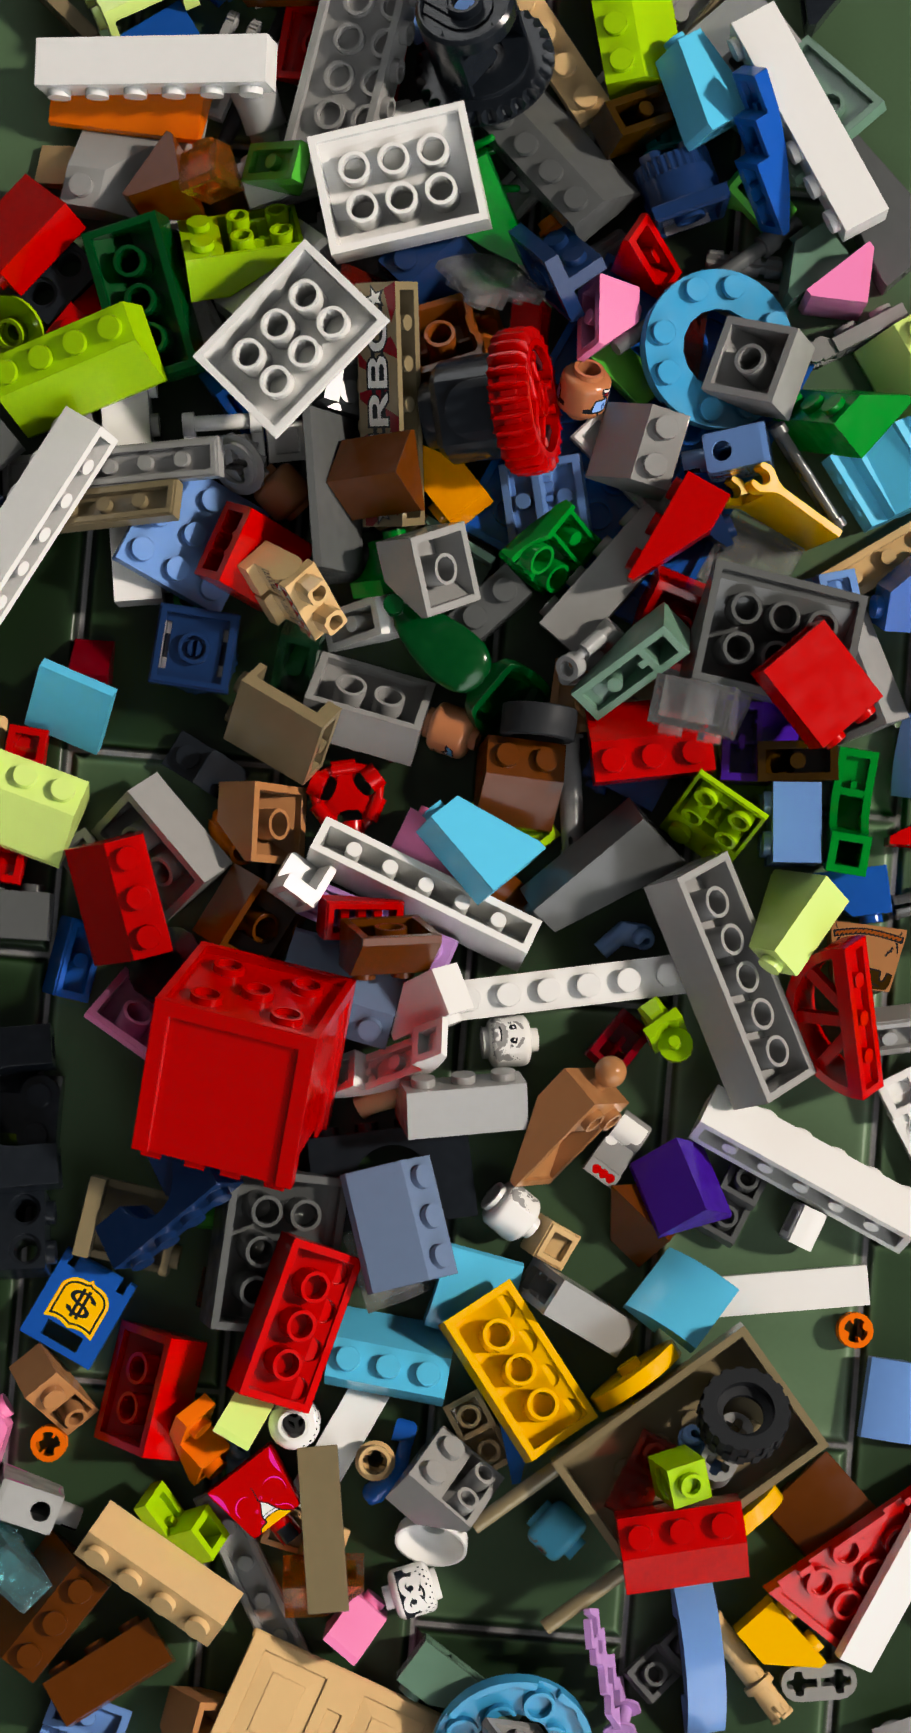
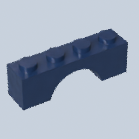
(137, 1233)

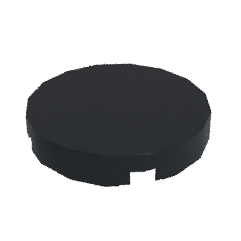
(152, 973)

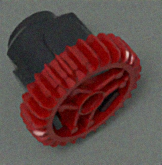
(496, 405)

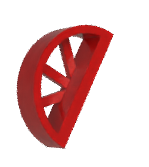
(860, 1070)

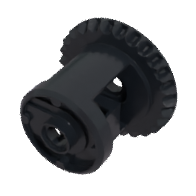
(465, 44)

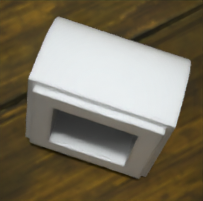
(802, 1225)

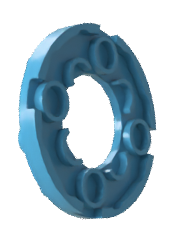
(664, 340)
(512, 1695)

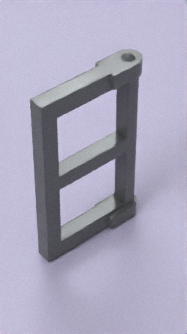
(780, 434)

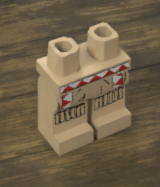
(292, 590)

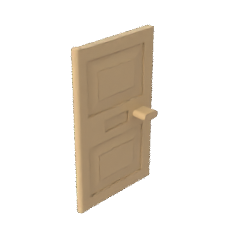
(299, 1692)

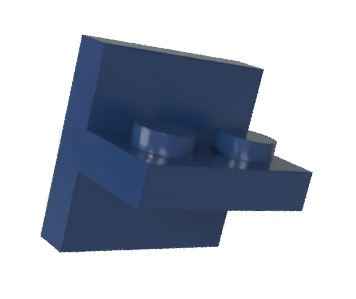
(558, 265)

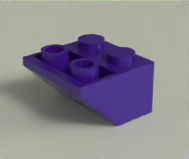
(739, 757)

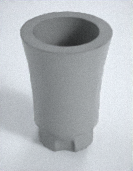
(262, 117)

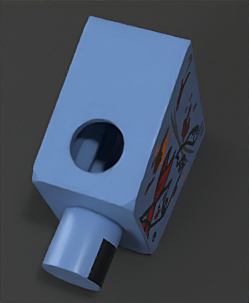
(748, 447)

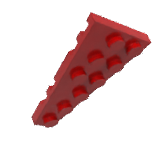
(835, 1578)

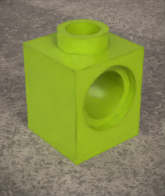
(679, 1476)

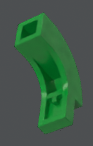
(846, 822)

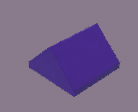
(679, 1187)

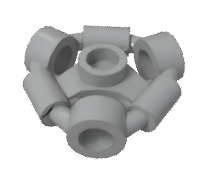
(589, 653)

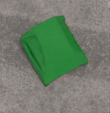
(551, 549)

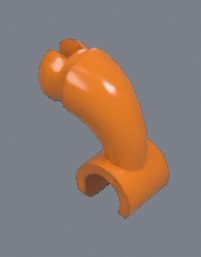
(223, 841)

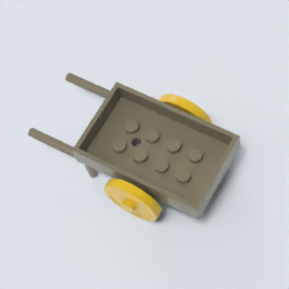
(663, 1407)

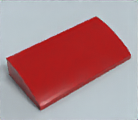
(294, 1323)

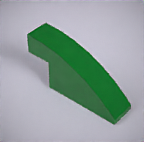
(500, 210)

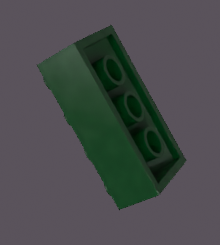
(142, 266)

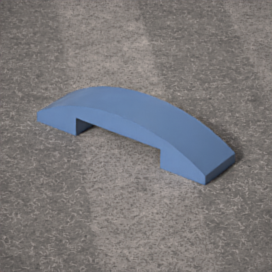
(701, 1658)

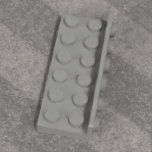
(351, 65)

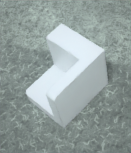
(300, 882)

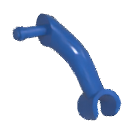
(404, 1433)

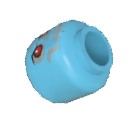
(556, 1530)

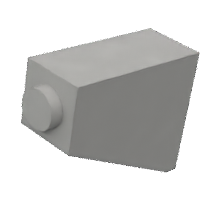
(576, 1307)

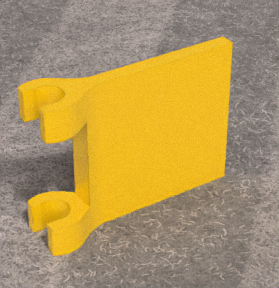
(780, 509)

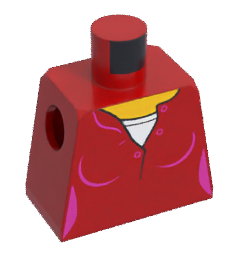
(260, 1495)

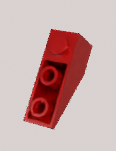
(687, 520)

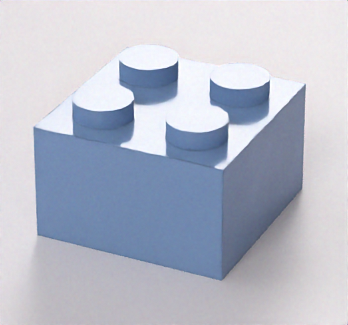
(793, 824)

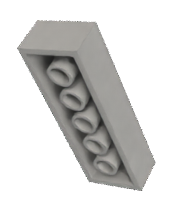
(731, 995)

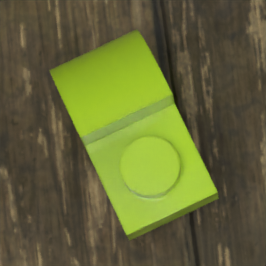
(192, 1530)

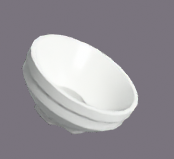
(430, 1544)

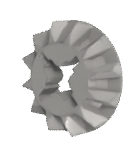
(239, 478)

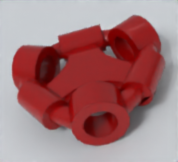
(347, 794)

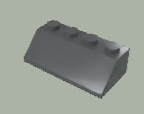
(562, 167)

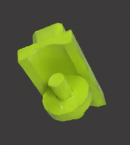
(666, 1031)

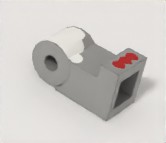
(617, 1149)

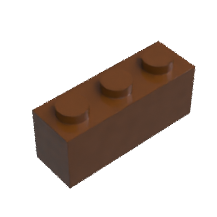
(107, 1670)

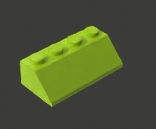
(632, 41)
(80, 367)

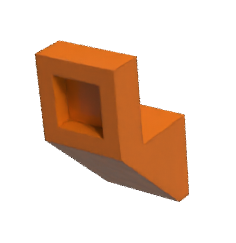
(196, 1444)

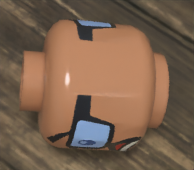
(583, 389)

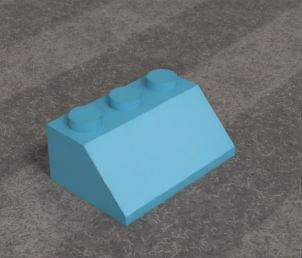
(390, 1357)

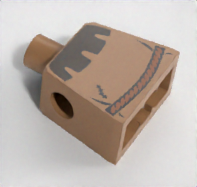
(883, 949)

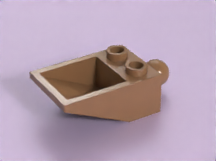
(568, 1118)

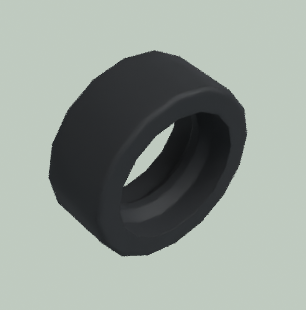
(539, 721)

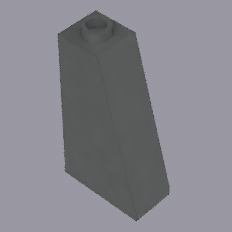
(893, 235)
(601, 867)

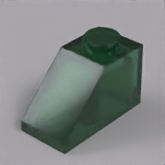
(295, 661)

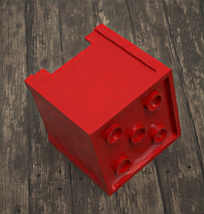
(242, 1063)

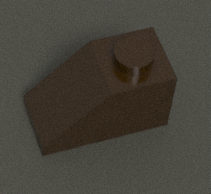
(632, 121)
(795, 762)

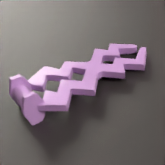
(616, 1706)

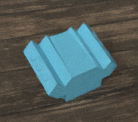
(880, 482)

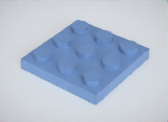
(171, 550)

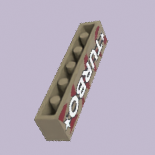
(392, 377)

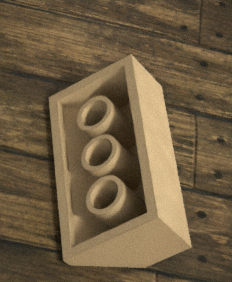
(158, 1573)

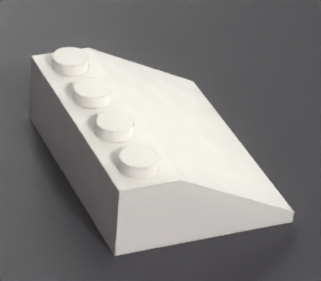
(399, 182)
(291, 338)

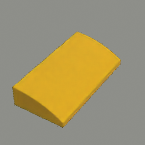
(518, 1371)

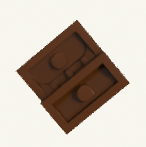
(819, 1504)

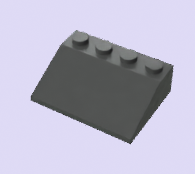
(334, 535)
(753, 614)
(247, 1235)

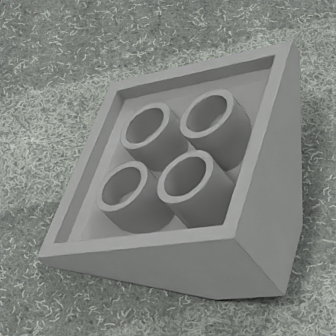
(102, 170)

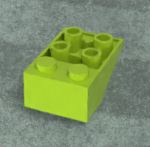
(235, 248)
(712, 818)

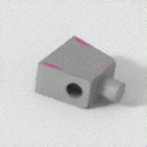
(22, 1490)

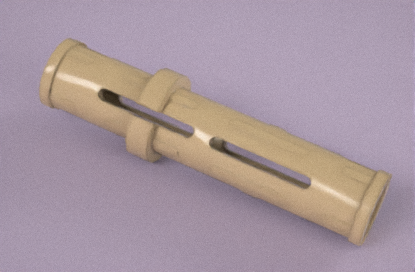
(757, 1681)

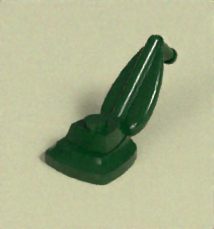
(463, 665)

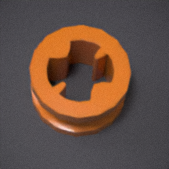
(843, 1335)
(39, 1435)

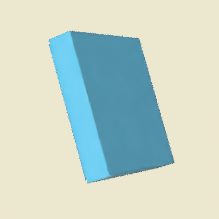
(70, 706)

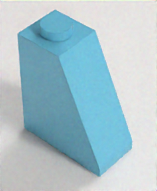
(698, 88)
(476, 846)

